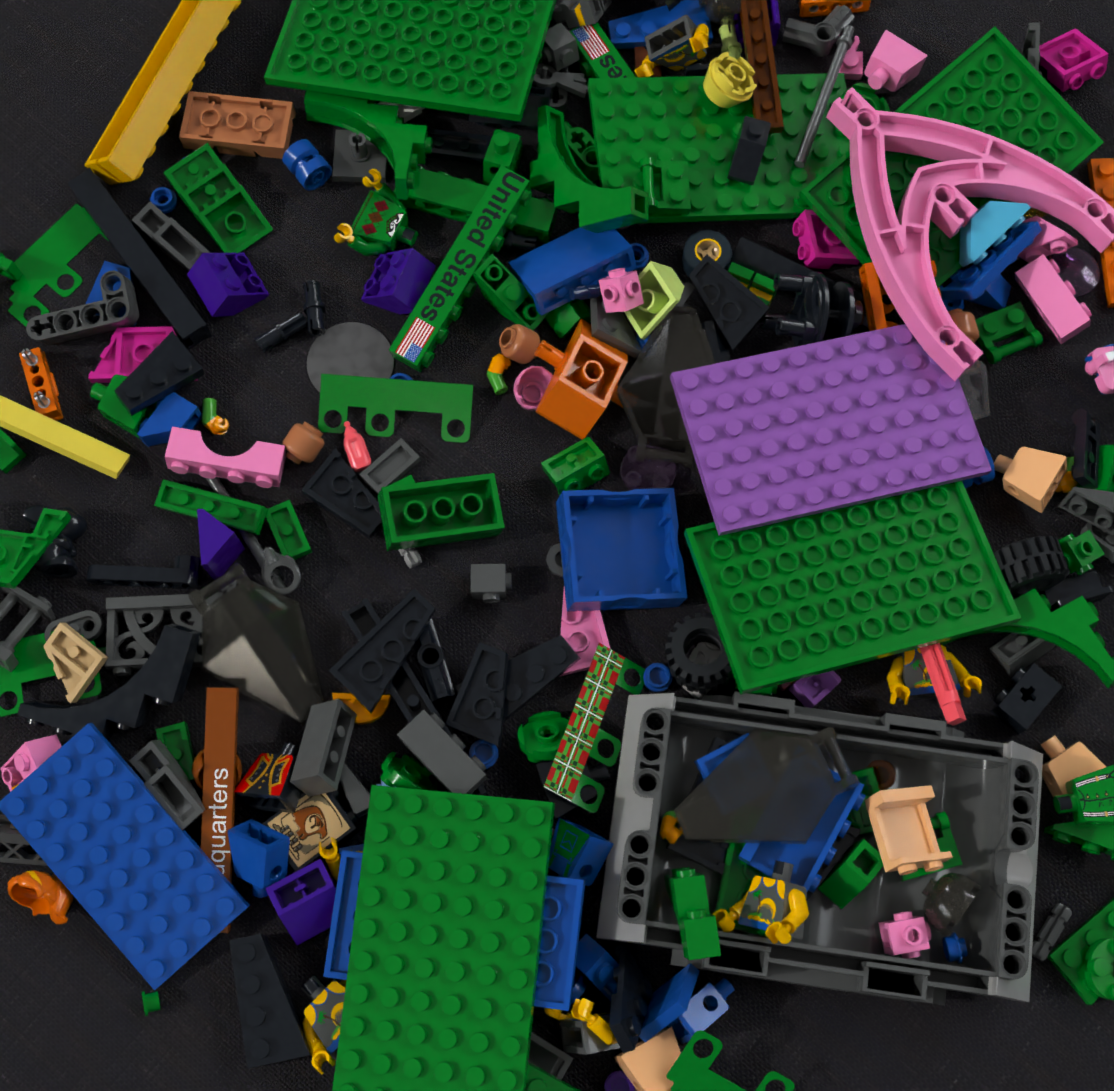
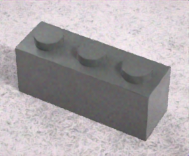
(323, 748)
(442, 754)

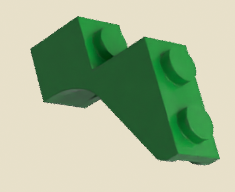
(691, 907)

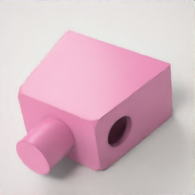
(893, 63)

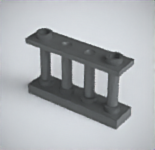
(38, 607)

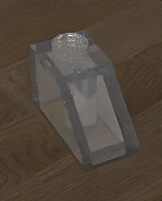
(975, 389)

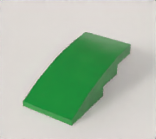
(218, 200)

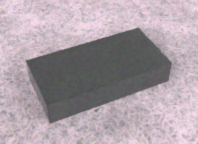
(390, 466)

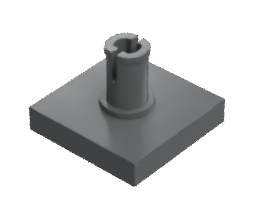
(355, 158)

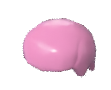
(531, 386)

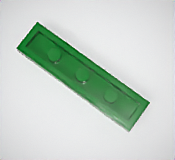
(228, 510)

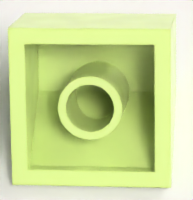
(660, 294)

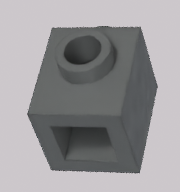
(560, 47)
(490, 582)

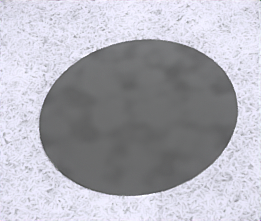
(350, 351)

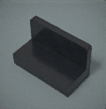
(1071, 588)

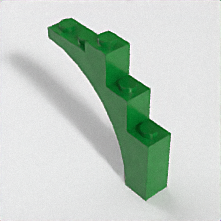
(401, 143)
(558, 174)
(1065, 627)

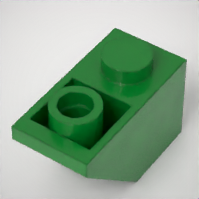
(851, 873)

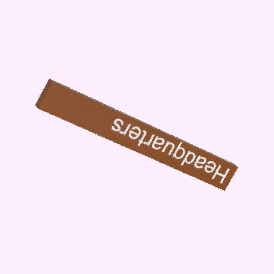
(219, 777)

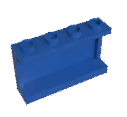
(570, 262)
(808, 857)

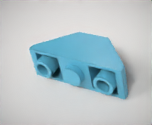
(988, 229)

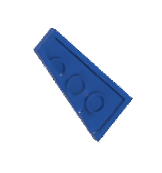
(631, 30)
(974, 280)

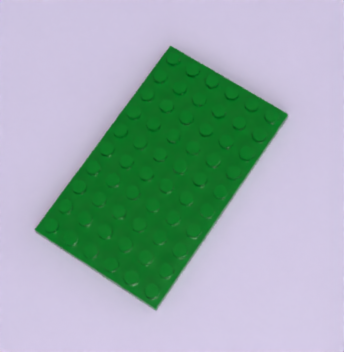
(415, 52)
(983, 90)
(680, 123)
(850, 585)
(444, 943)

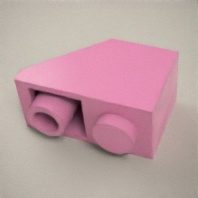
(1048, 242)
(28, 759)

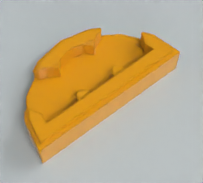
(363, 715)

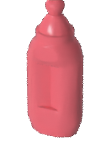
(355, 449)

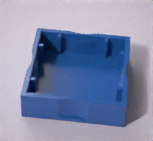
(620, 549)

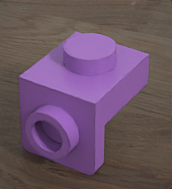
(814, 688)

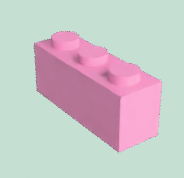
(1053, 298)

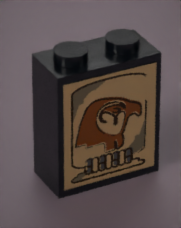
(314, 821)

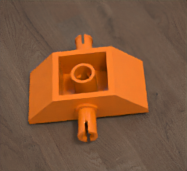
(582, 380)

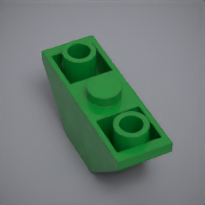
(507, 293)

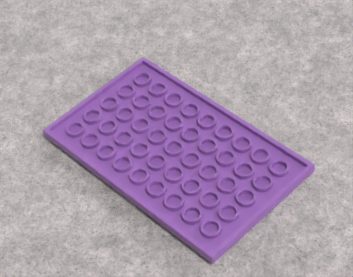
(825, 427)

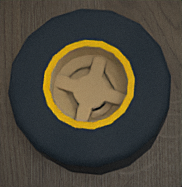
(705, 243)

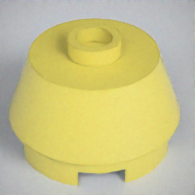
(729, 81)

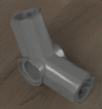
(811, 35)

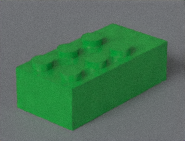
(440, 511)

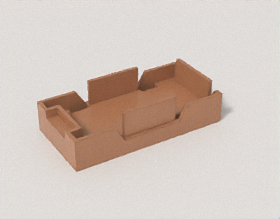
(237, 124)

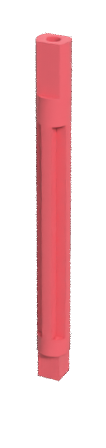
(943, 684)

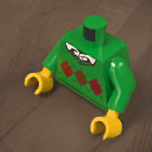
(379, 223)

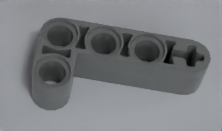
(83, 314)

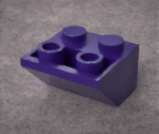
(398, 281)
(226, 283)
(305, 901)

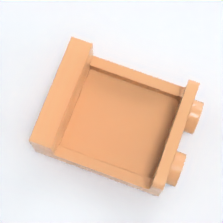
(905, 830)

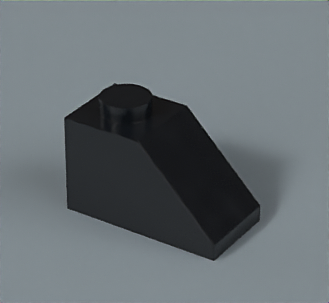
(749, 150)

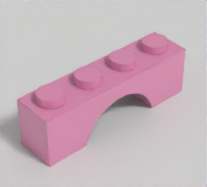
(259, 465)

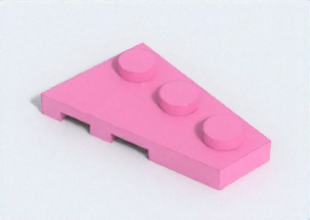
(583, 633)

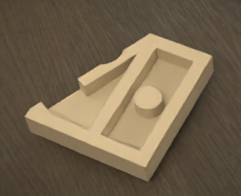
(74, 660)

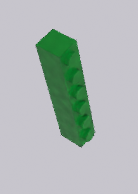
(458, 197)

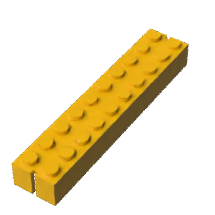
(158, 89)

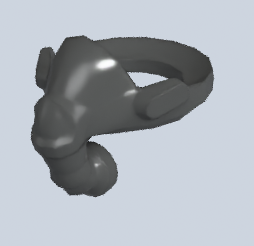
(273, 560)

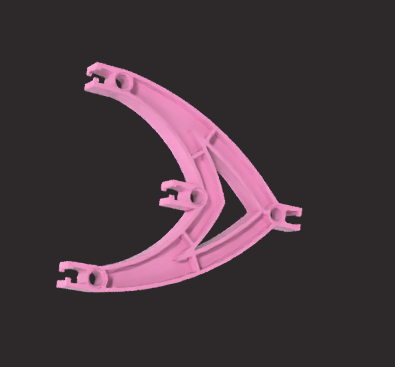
(971, 167)

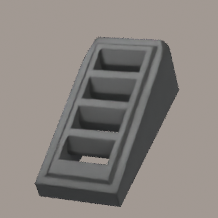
(355, 792)

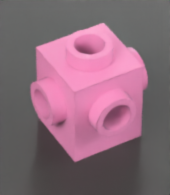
(621, 290)
(905, 935)

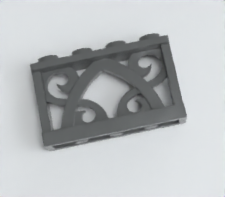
(134, 610)

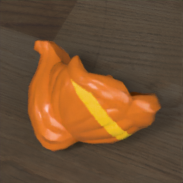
(41, 894)

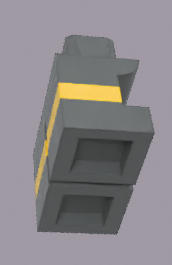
(580, 12)

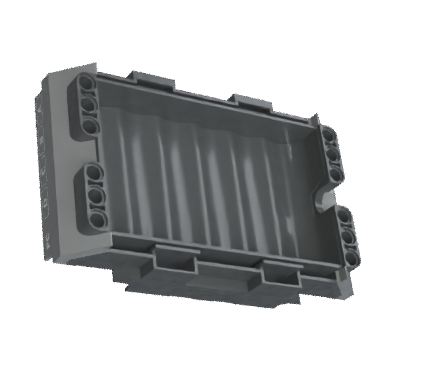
(838, 948)

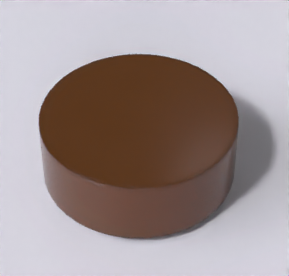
(884, 772)

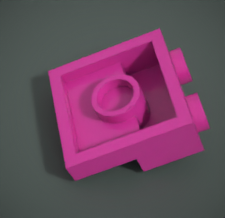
(1072, 60)
(818, 244)

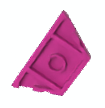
(127, 351)

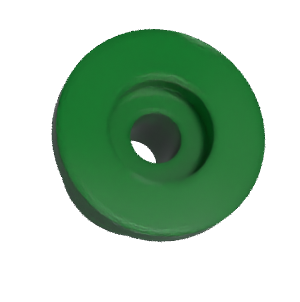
(150, 1002)

